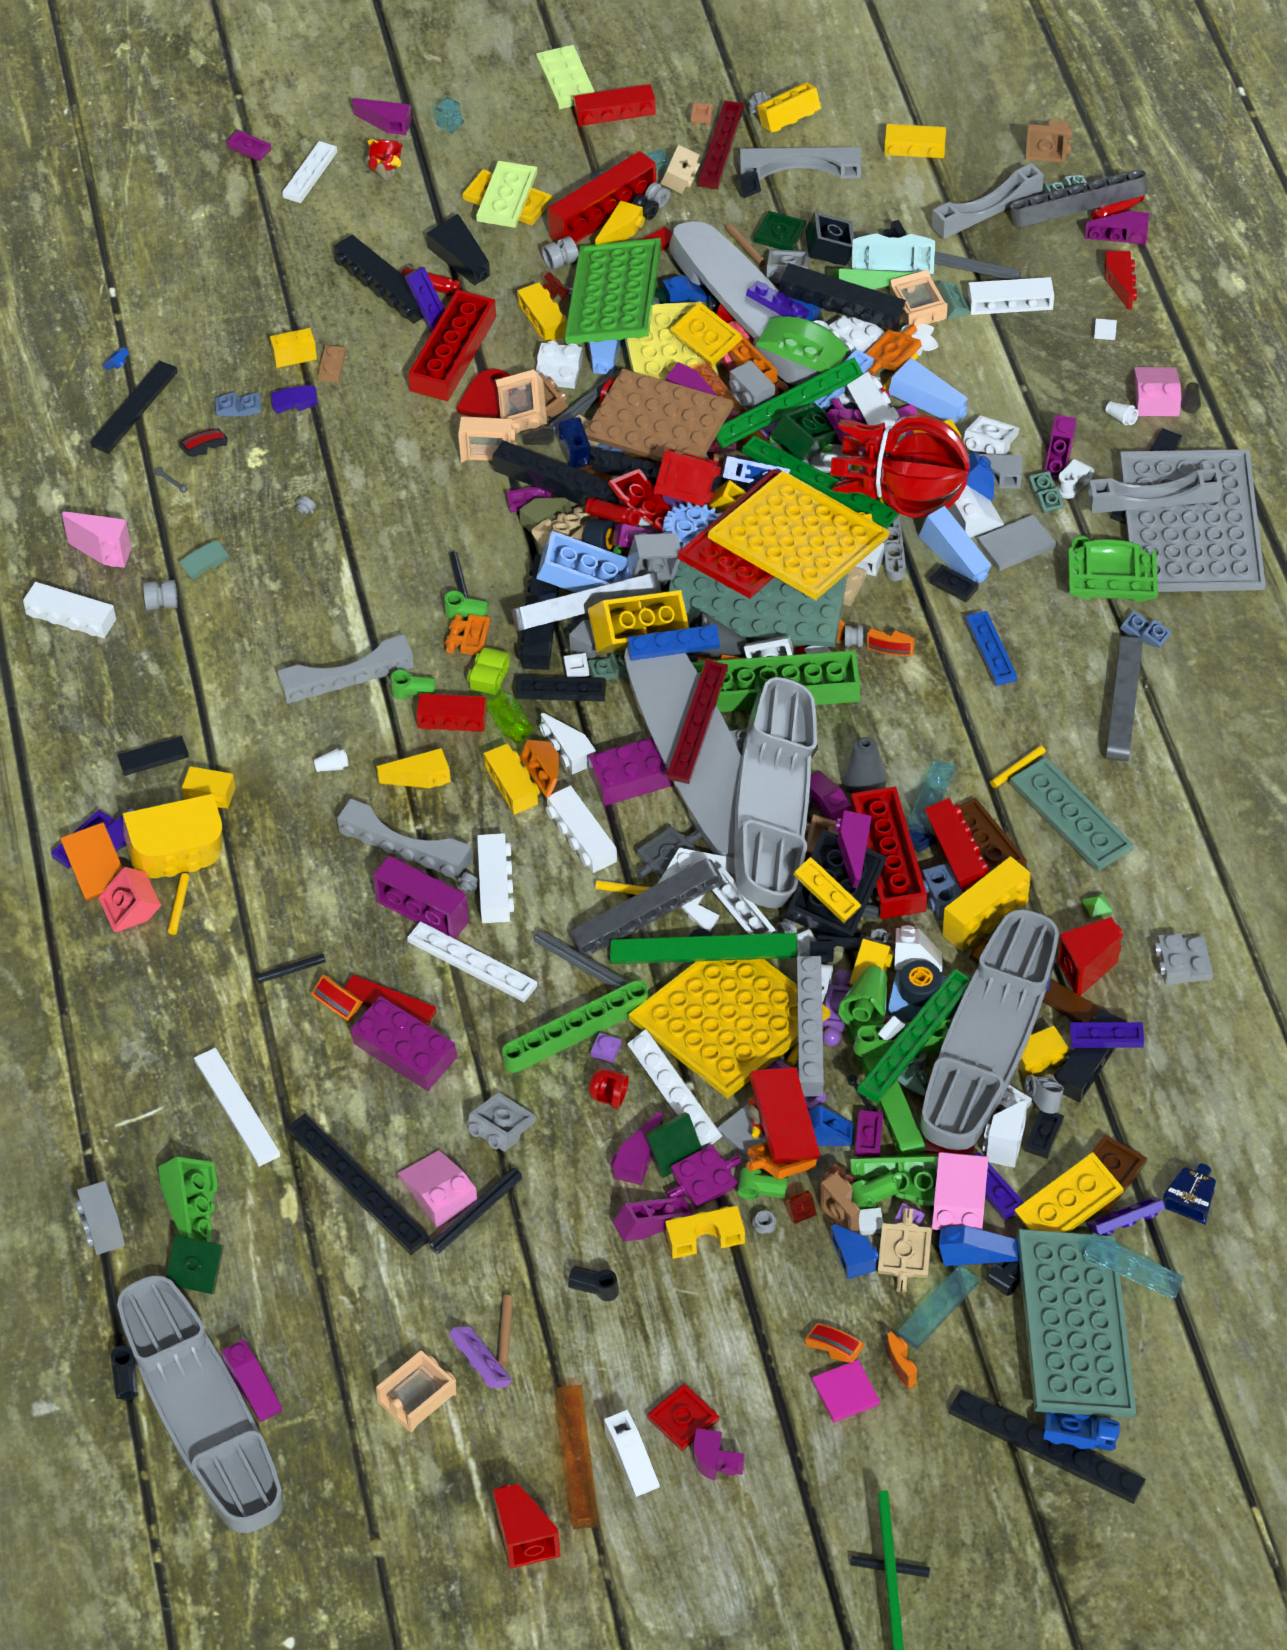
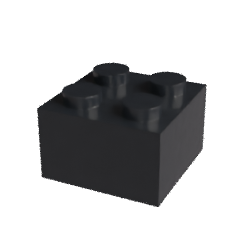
(829, 239)

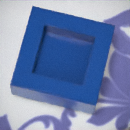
(116, 359)

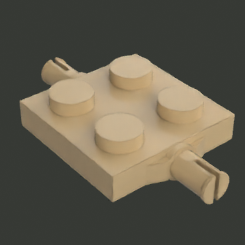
(904, 1250)

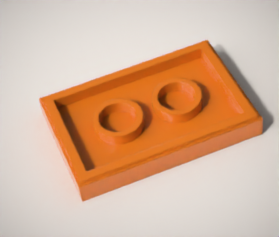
(92, 859)

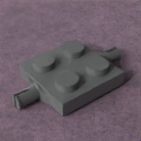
(661, 850)

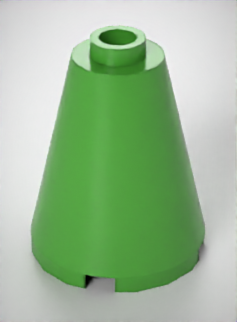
(866, 999)

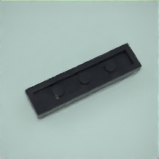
(561, 688)

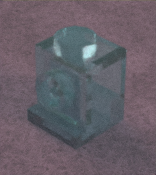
(448, 115)

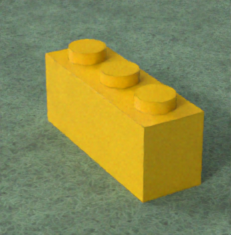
(789, 107)
(915, 141)
(542, 312)
(511, 778)

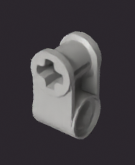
(1044, 1092)

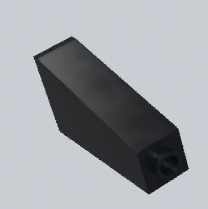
(459, 249)

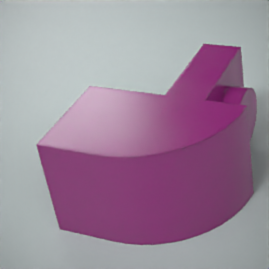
(710, 1457)

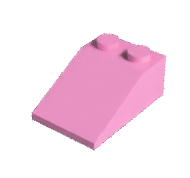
(1157, 391)
(99, 537)
(439, 1187)
(960, 1190)

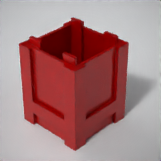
(686, 477)

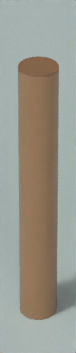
(745, 244)
(505, 1330)

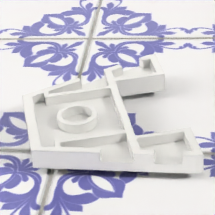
(682, 860)

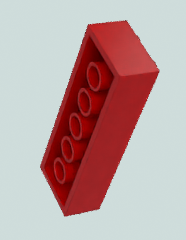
(594, 202)
(452, 345)
(900, 883)

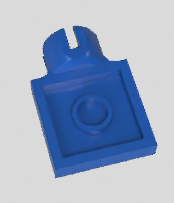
(1081, 1430)

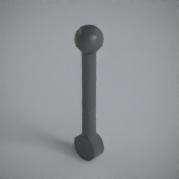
(159, 472)

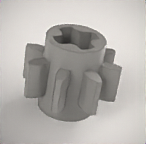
(757, 99)
(881, 936)

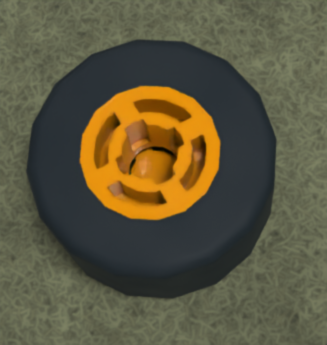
(599, 533)
(919, 982)

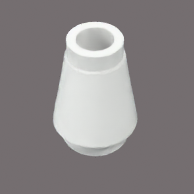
(1122, 412)
(332, 761)

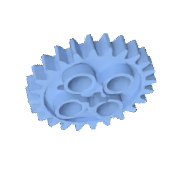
(688, 521)

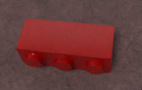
(452, 712)

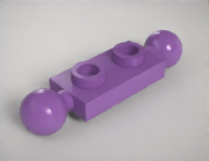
(834, 1023)

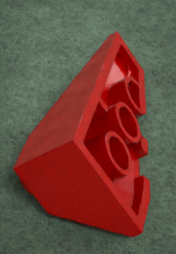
(639, 494)

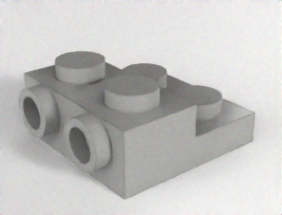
(779, 259)
(1183, 959)
(500, 1122)

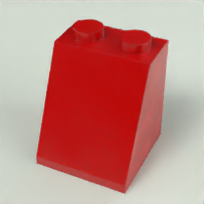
(1089, 953)
(524, 1527)

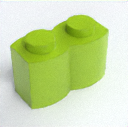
(489, 670)

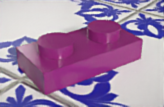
(249, 145)
(520, 497)
(869, 1133)

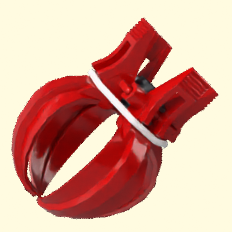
(914, 469)

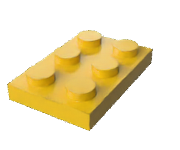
(706, 333)

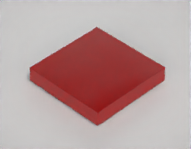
(681, 1415)

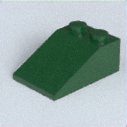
(805, 431)

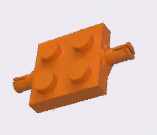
(893, 349)
(762, 1160)

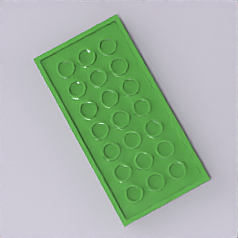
(613, 291)

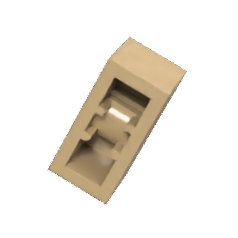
(680, 169)

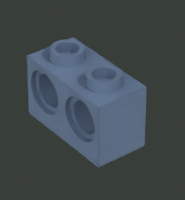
(940, 886)

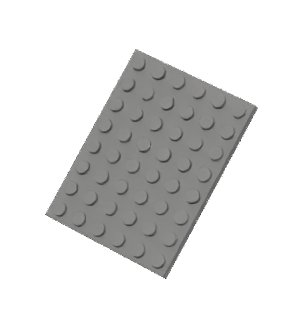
(1199, 543)

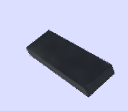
(153, 756)

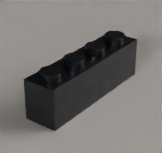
(1084, 1064)

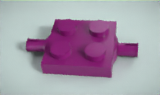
(839, 413)
(704, 1176)

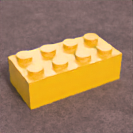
(986, 904)

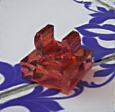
(555, 286)
(801, 1207)

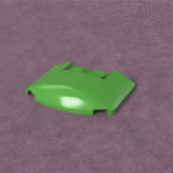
(803, 342)
(1112, 571)

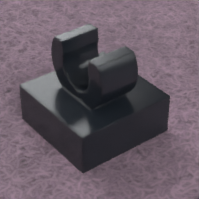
(748, 184)
(896, 230)
(824, 949)

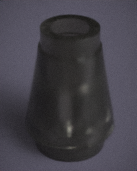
(1191, 398)
(539, 436)

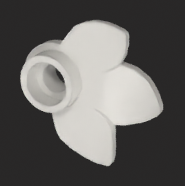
(923, 333)

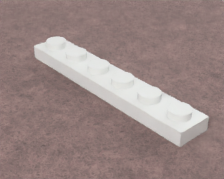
(673, 1087)

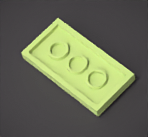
(564, 75)
(506, 194)

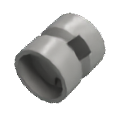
(557, 254)
(160, 595)

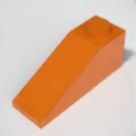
(746, 352)
(542, 764)

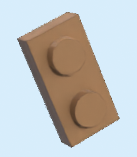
(332, 363)

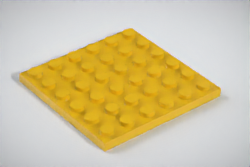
(798, 535)
(724, 1019)

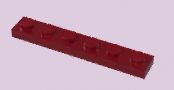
(721, 145)
(697, 722)

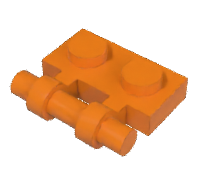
(474, 636)

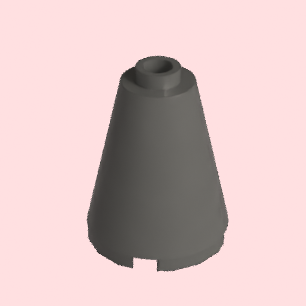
(730, 641)
(864, 768)

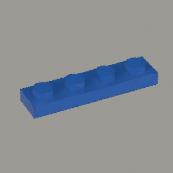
(674, 642)
(991, 648)

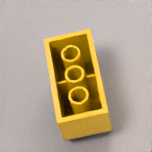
(626, 617)
(174, 836)

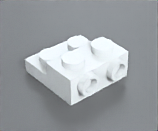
(856, 333)
(560, 363)
(990, 436)

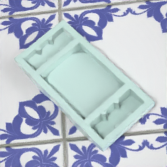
(894, 254)

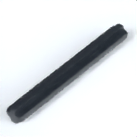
(477, 1209)

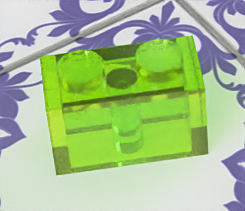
(510, 716)

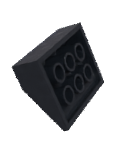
(811, 912)

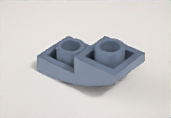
(238, 406)
(1152, 633)

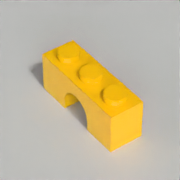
(721, 1223)

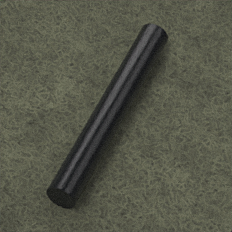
(458, 573)
(290, 968)
(902, 1568)

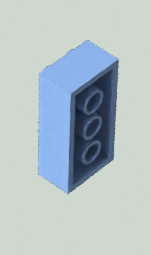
(579, 565)

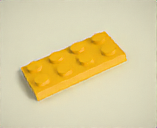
(534, 206)
(1070, 1197)

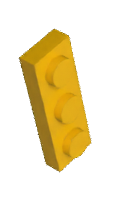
(827, 890)

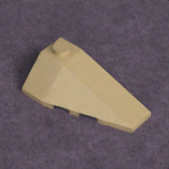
(568, 525)

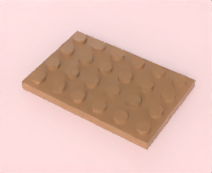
(655, 415)

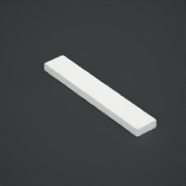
(472, 961)
(237, 1107)

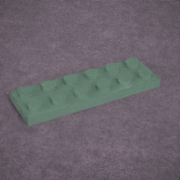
(1071, 814)

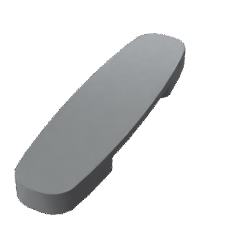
(715, 262)
(663, 696)
(774, 792)
(989, 1030)
(200, 1405)

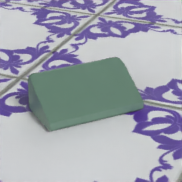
(955, 302)

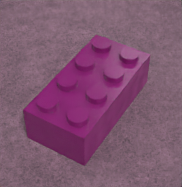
(628, 771)
(420, 897)
(404, 1043)

